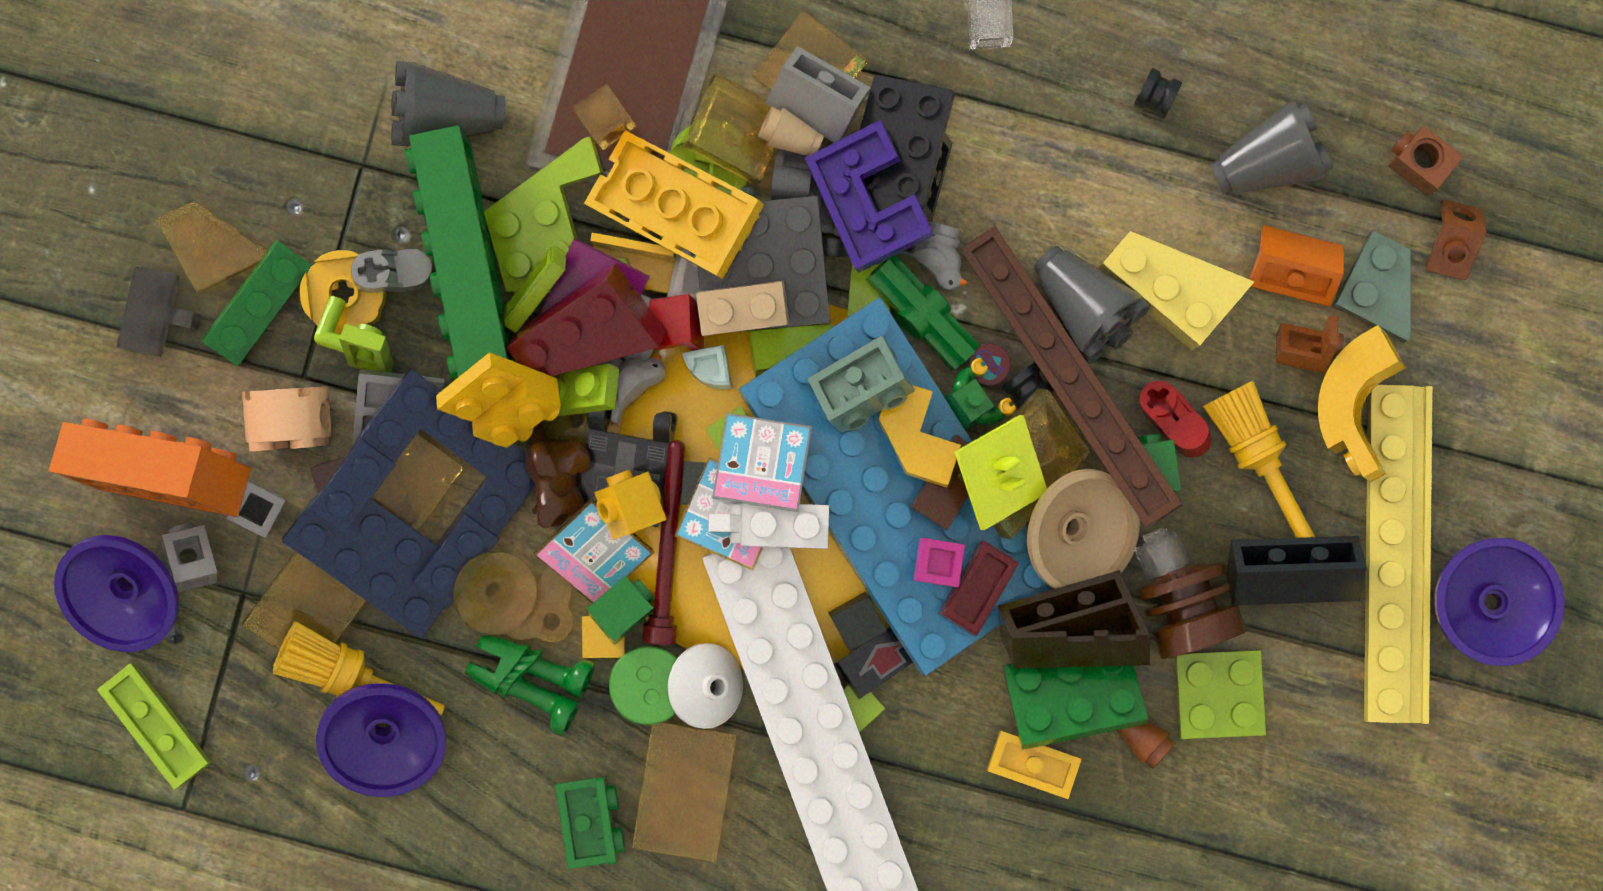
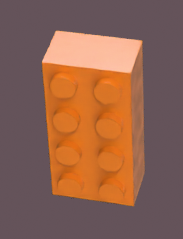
(151, 466)

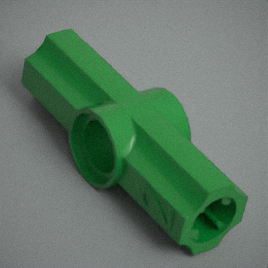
(922, 312)

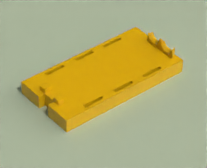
(675, 204)

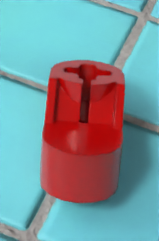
(1163, 402)

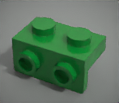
(589, 822)

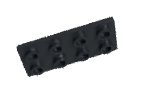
(917, 125)

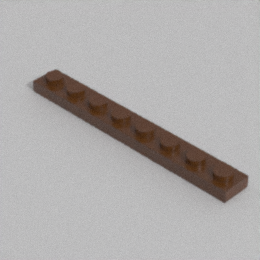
(1071, 377)

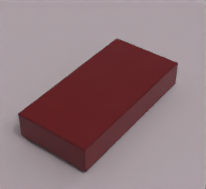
(979, 588)

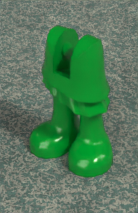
(519, 661)

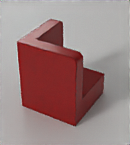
(680, 319)

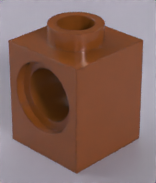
(1442, 160)

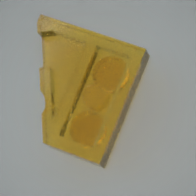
(208, 247)

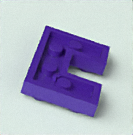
(864, 231)

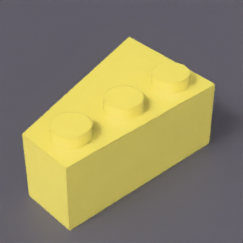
(1183, 291)

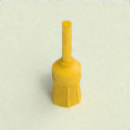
(1256, 446)
(322, 663)

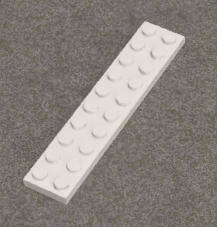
(810, 723)

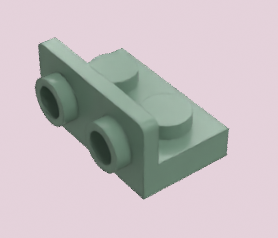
(861, 385)

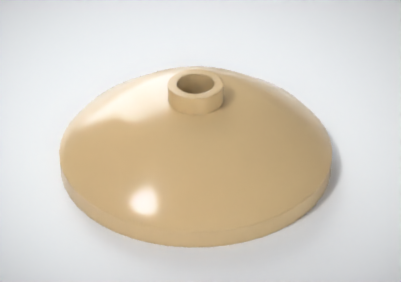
(1099, 533)

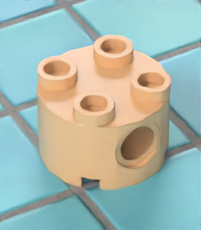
(287, 415)

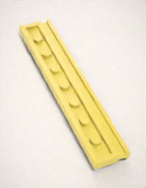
(1398, 556)

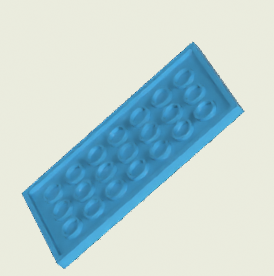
(872, 494)

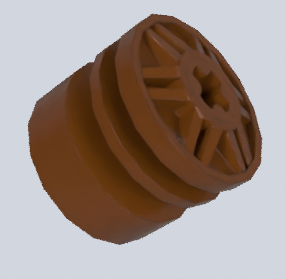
(1192, 610)

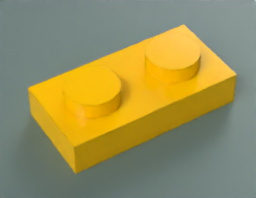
(1036, 767)

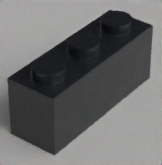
(1296, 570)

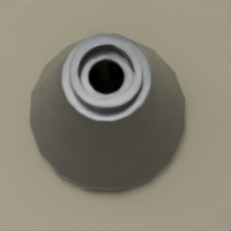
(439, 101)
(1274, 154)
(1089, 302)

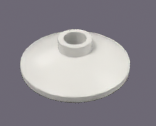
(691, 683)

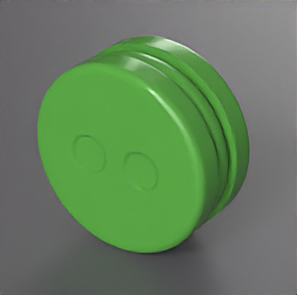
(641, 685)

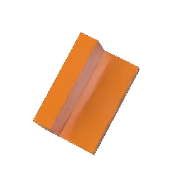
(1298, 266)

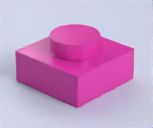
(939, 562)

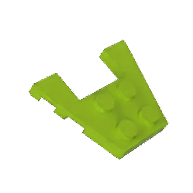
(538, 214)

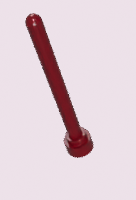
(660, 624)

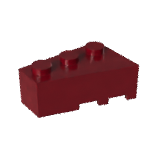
(589, 327)

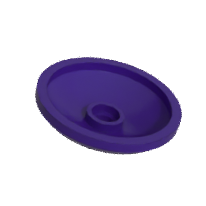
(1527, 601)
(105, 605)
(379, 758)

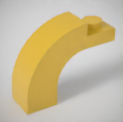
(1343, 393)

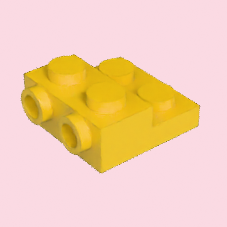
(501, 399)

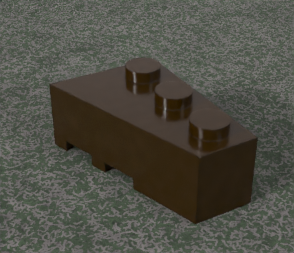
(1076, 626)

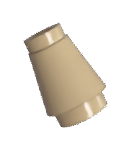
(789, 133)

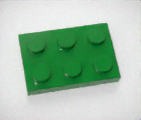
(1072, 702)

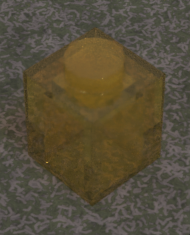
(604, 116)

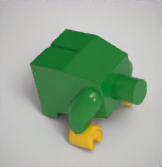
(971, 402)

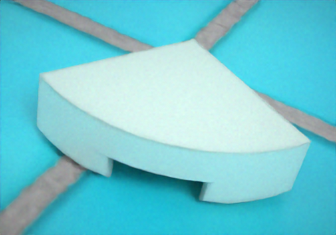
(710, 366)

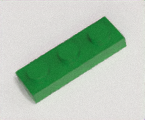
(256, 303)

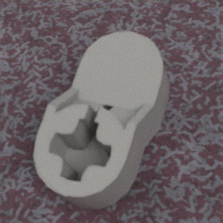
(374, 270)

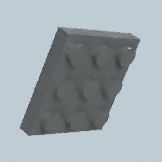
(783, 247)

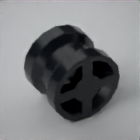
(1158, 93)
(1025, 384)

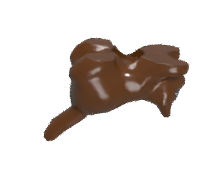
(554, 469)

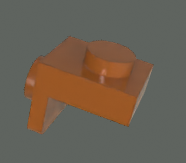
(1308, 347)

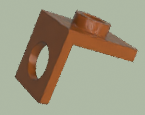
(1457, 241)

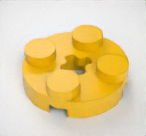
(325, 278)

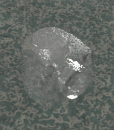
(1161, 553)

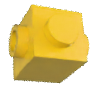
(629, 504)

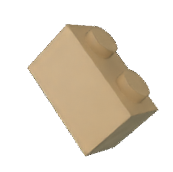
(742, 308)

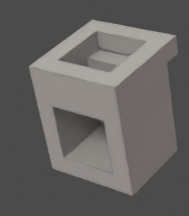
(194, 540)

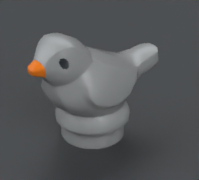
(941, 257)
(634, 379)

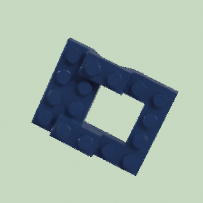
(377, 550)

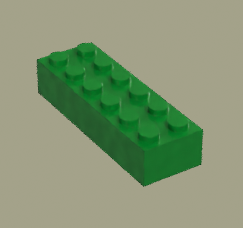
(459, 246)

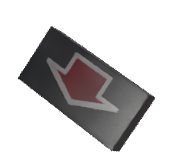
(874, 663)

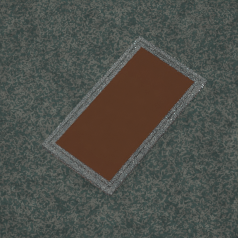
(648, 56)

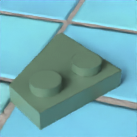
(1380, 287)

